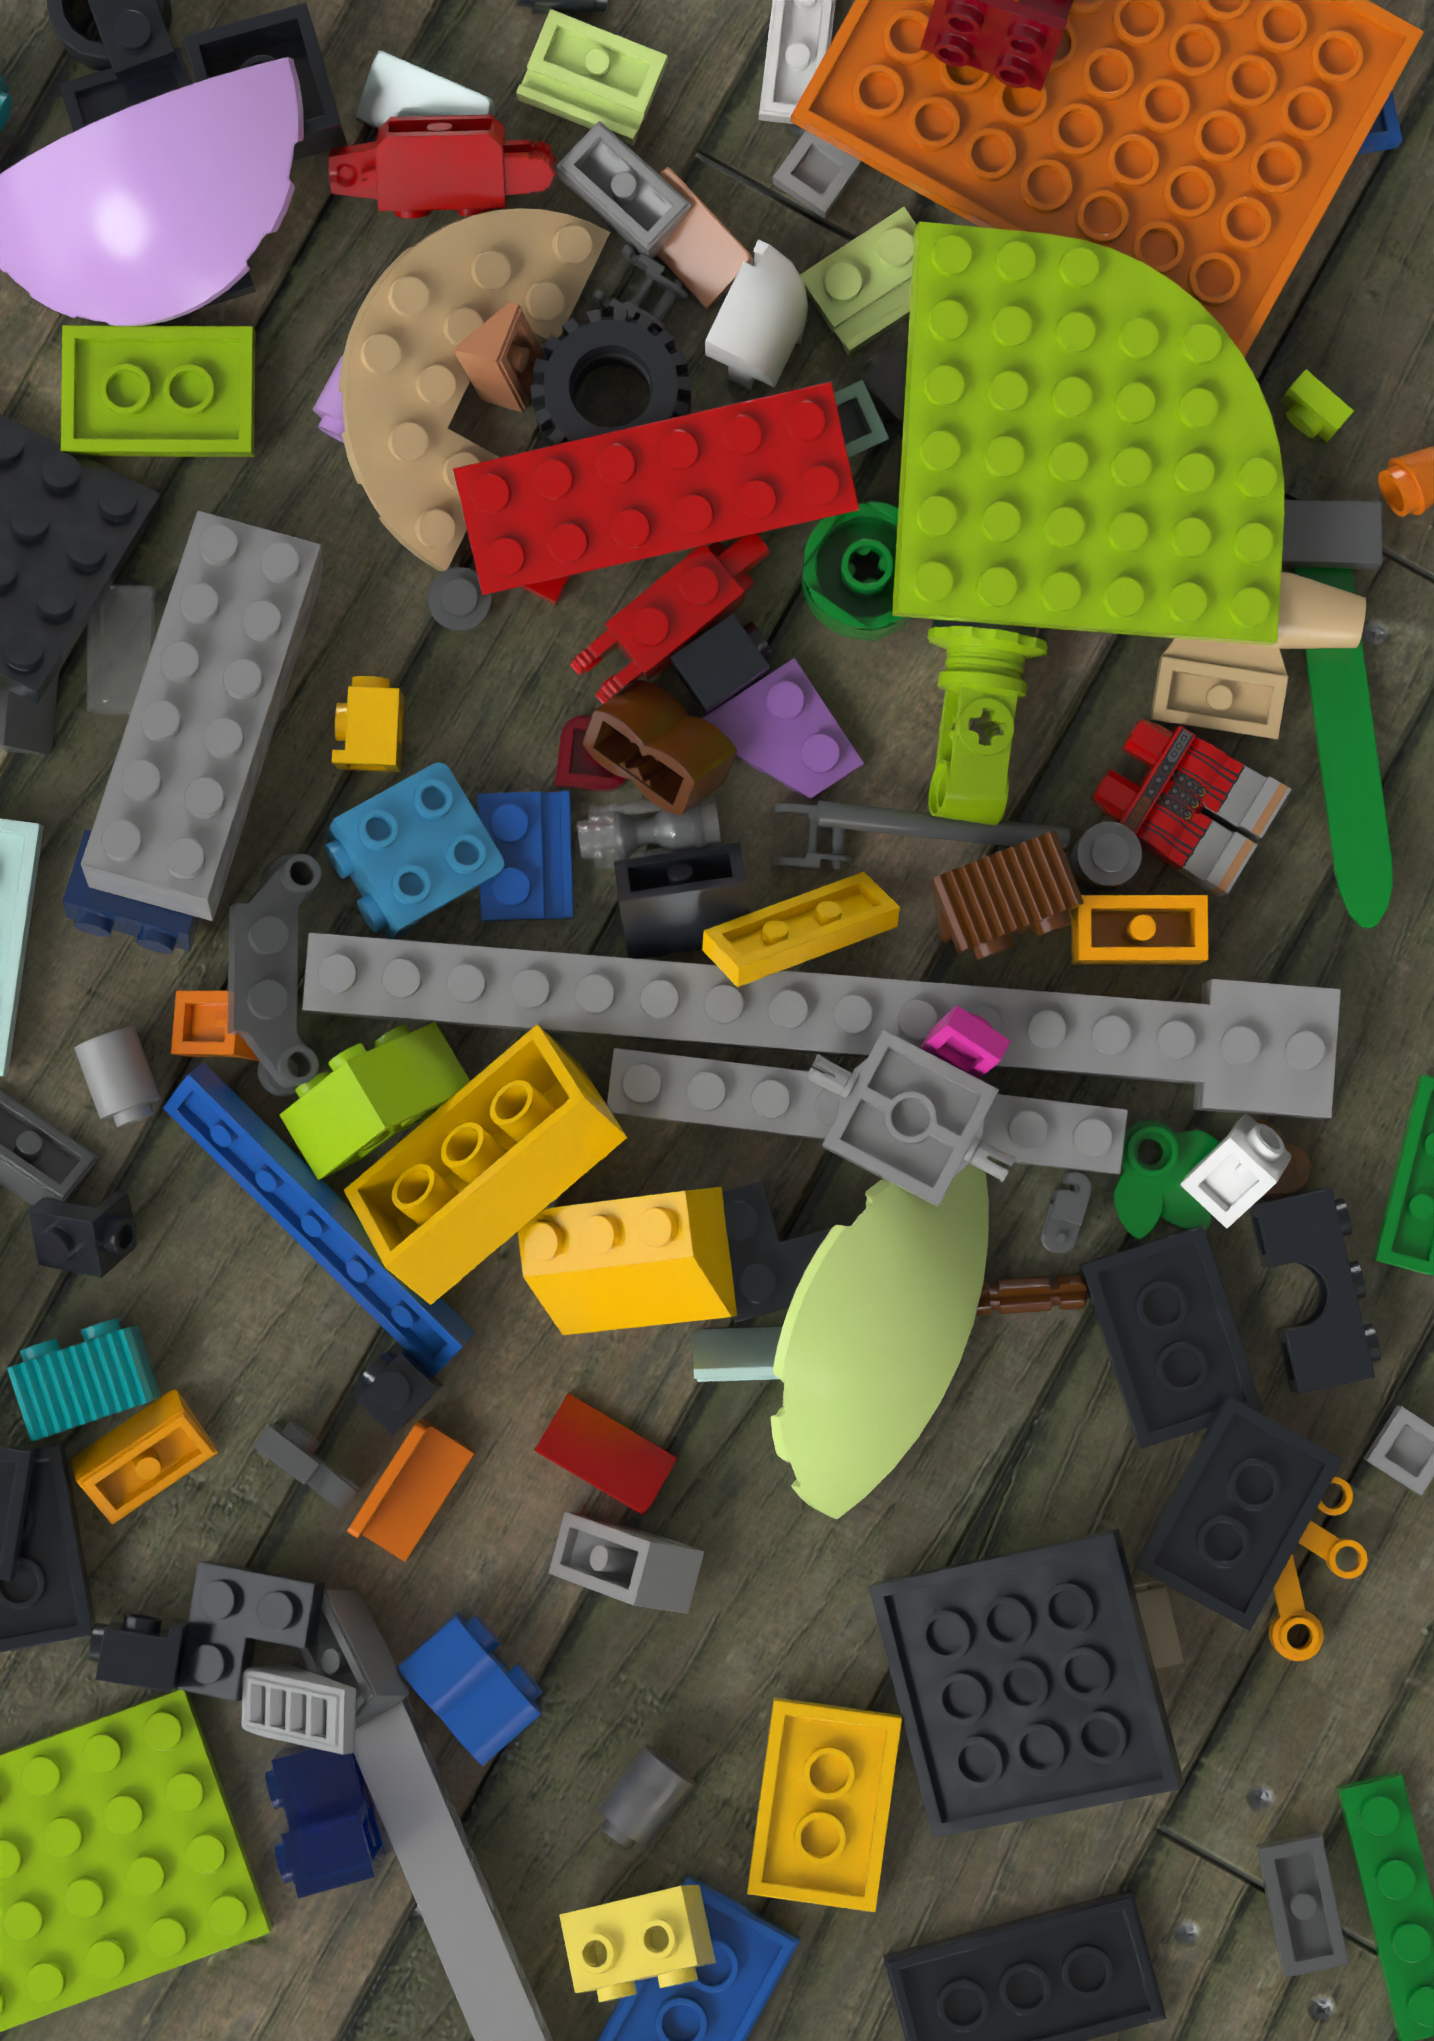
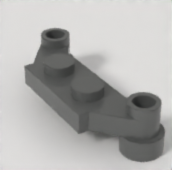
(266, 973)

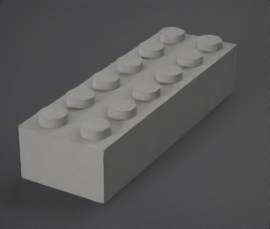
(204, 716)

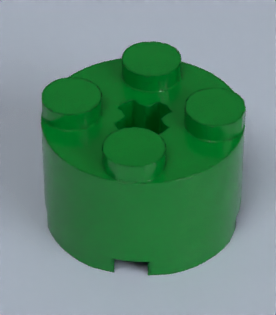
(828, 574)

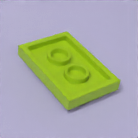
(158, 391)

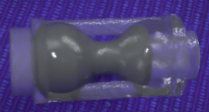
(617, 835)

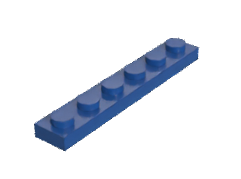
(313, 1216)

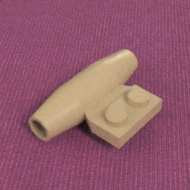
(1246, 684)

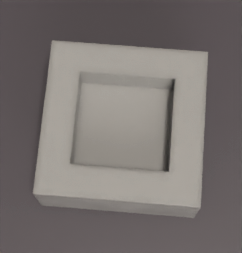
(816, 173)
(1405, 1450)

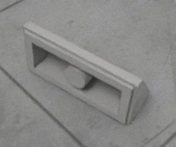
(623, 190)

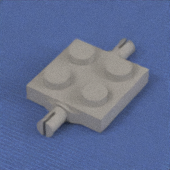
(910, 1118)

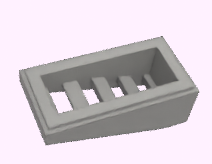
(290, 1707)

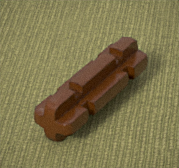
(1033, 1294)

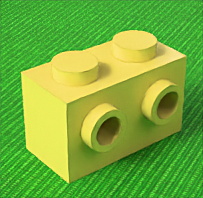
(637, 1940)

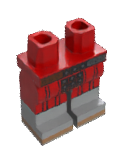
(1181, 783)

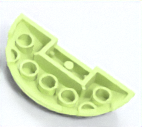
(877, 1337)

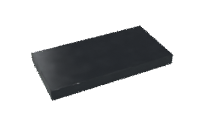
(1031, 1978)

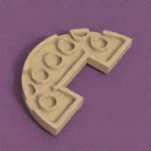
(403, 368)

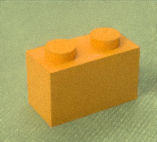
(1140, 930)

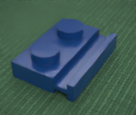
(536, 848)

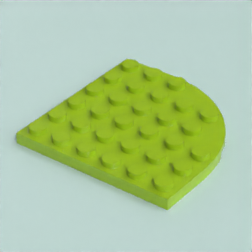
(1080, 447)

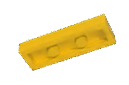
(800, 929)

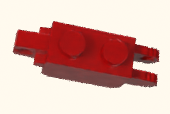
(441, 166)
(674, 612)

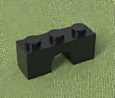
(1333, 1342)

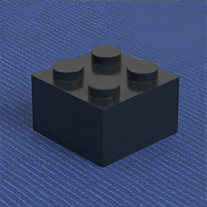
(270, 38)

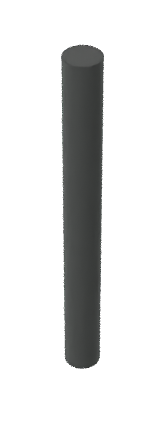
(928, 826)

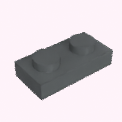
(1302, 1904)

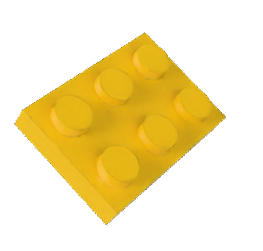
(824, 1804)

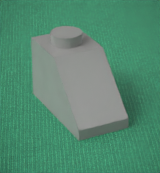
(626, 1563)

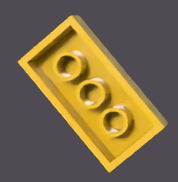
(484, 1165)

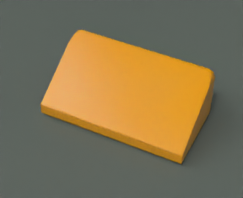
(142, 1456)

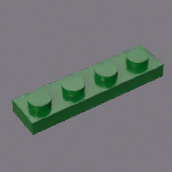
(1394, 1896)

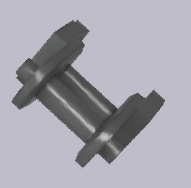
(654, 275)
(813, 858)
(1066, 1214)

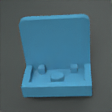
(412, 850)

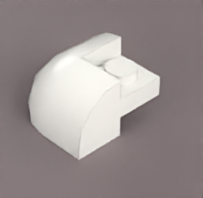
(760, 319)

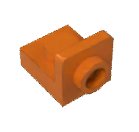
(202, 1027)

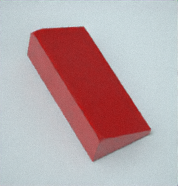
(606, 1454)

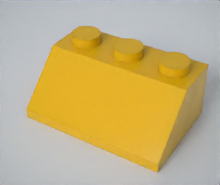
(631, 1261)

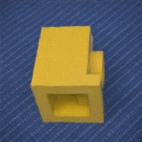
(370, 726)

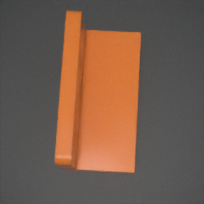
(412, 1489)

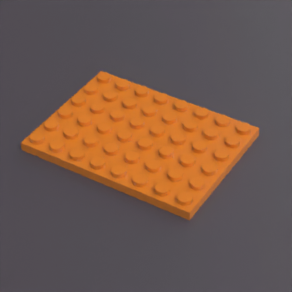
(1159, 132)

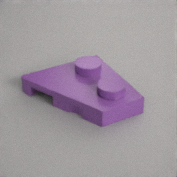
(788, 732)

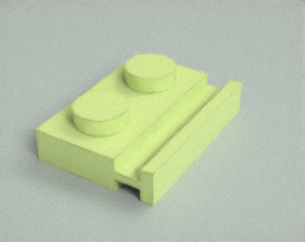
(591, 76)
(866, 282)

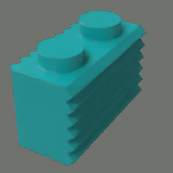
(84, 1380)

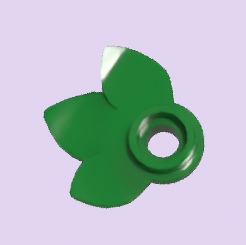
(1155, 1190)

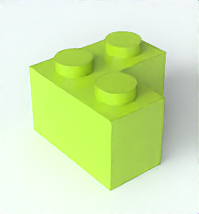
(372, 1096)

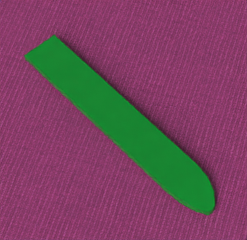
(1350, 769)

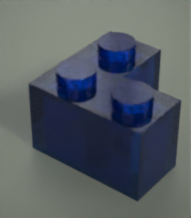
(330, 1820)

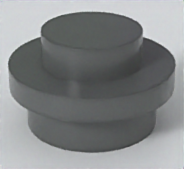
(458, 600)

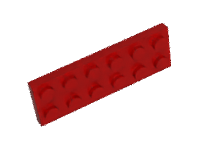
(657, 488)

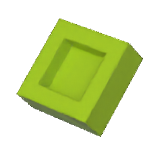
(1315, 407)

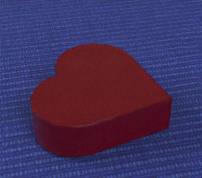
(577, 767)

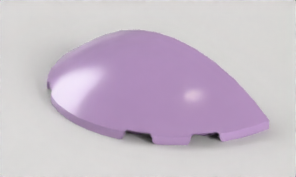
(155, 200)

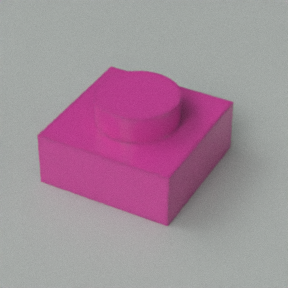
(966, 1042)

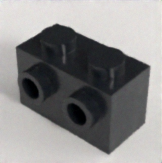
(673, 897)

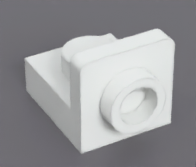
(1238, 1170)

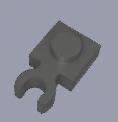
(295, 1453)

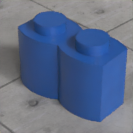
(472, 1686)

